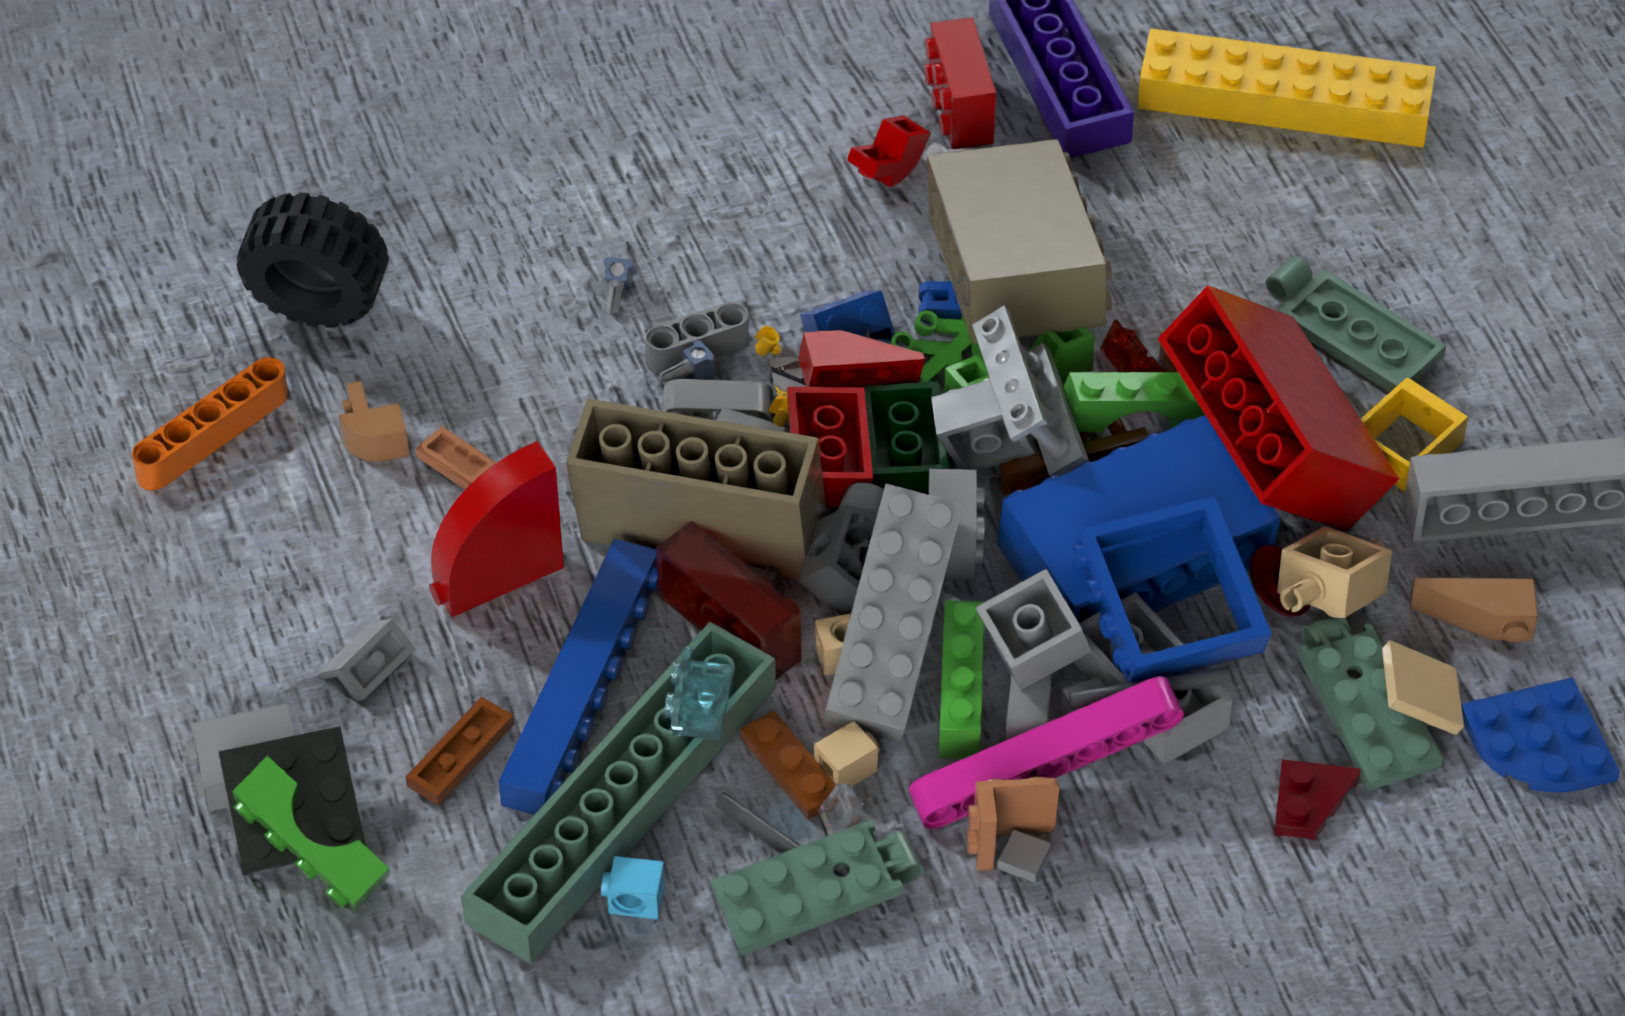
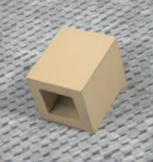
(848, 754)

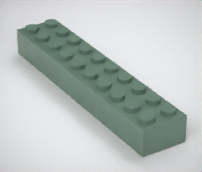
(607, 806)

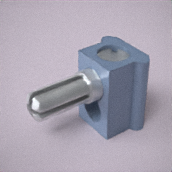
(618, 275)
(696, 364)

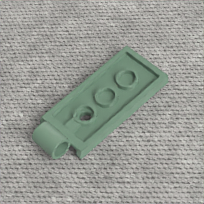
(1363, 334)
(1376, 737)
(800, 886)

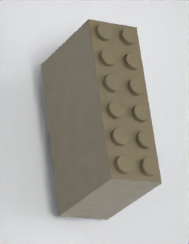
(1018, 237)
(654, 471)

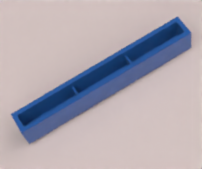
(580, 677)

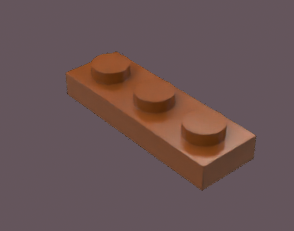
(459, 751)
(788, 762)

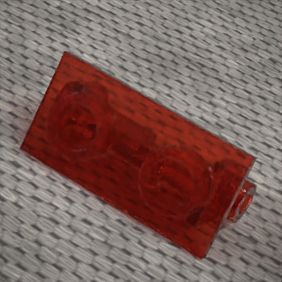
(1127, 351)

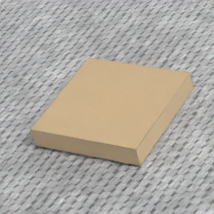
(1422, 687)

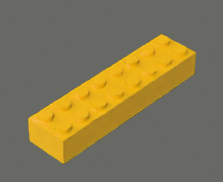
(1286, 87)

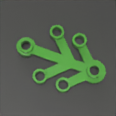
(942, 353)

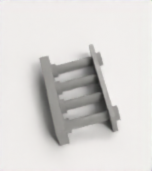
(1030, 393)

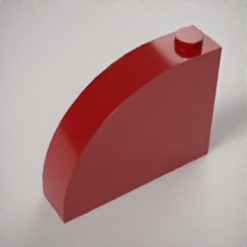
(499, 533)

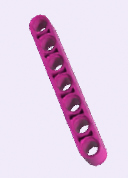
(1050, 748)

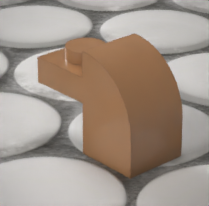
(374, 432)

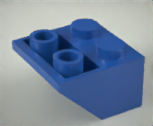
(853, 315)

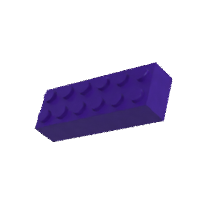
(1064, 73)

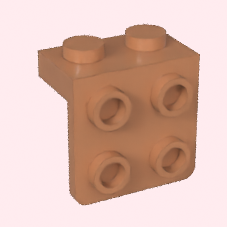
(1005, 806)

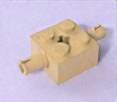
(1333, 572)

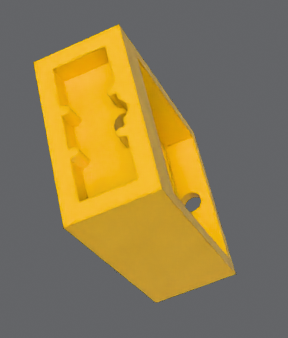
(1413, 402)

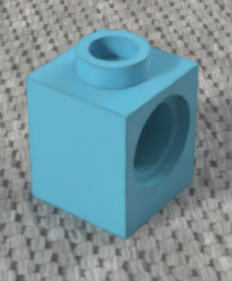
(634, 887)

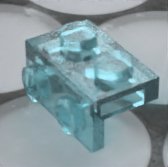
(699, 697)

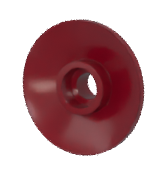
(1264, 574)

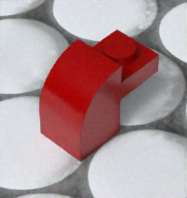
(893, 152)

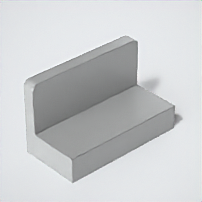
(369, 658)

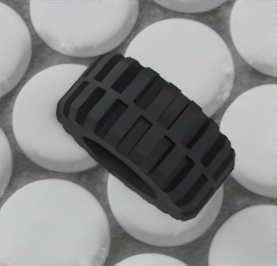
(312, 260)

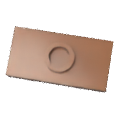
(453, 457)

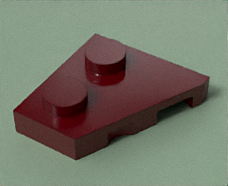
(1310, 796)

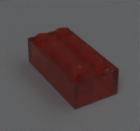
(717, 587)

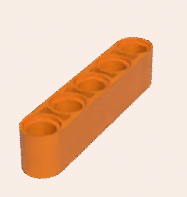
(210, 423)

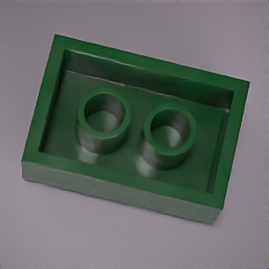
(903, 434)

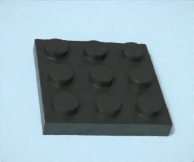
(326, 797)

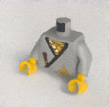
(783, 371)

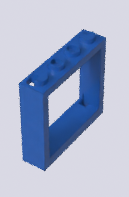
(1229, 569)

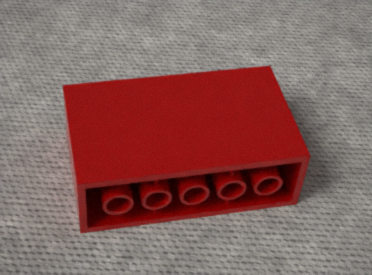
(1277, 409)

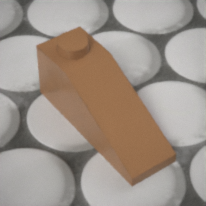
(1485, 606)

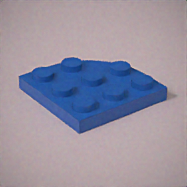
(1541, 737)

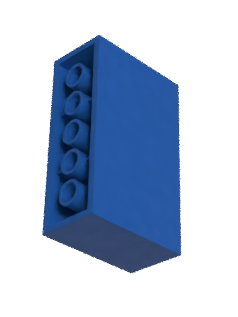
(1151, 475)

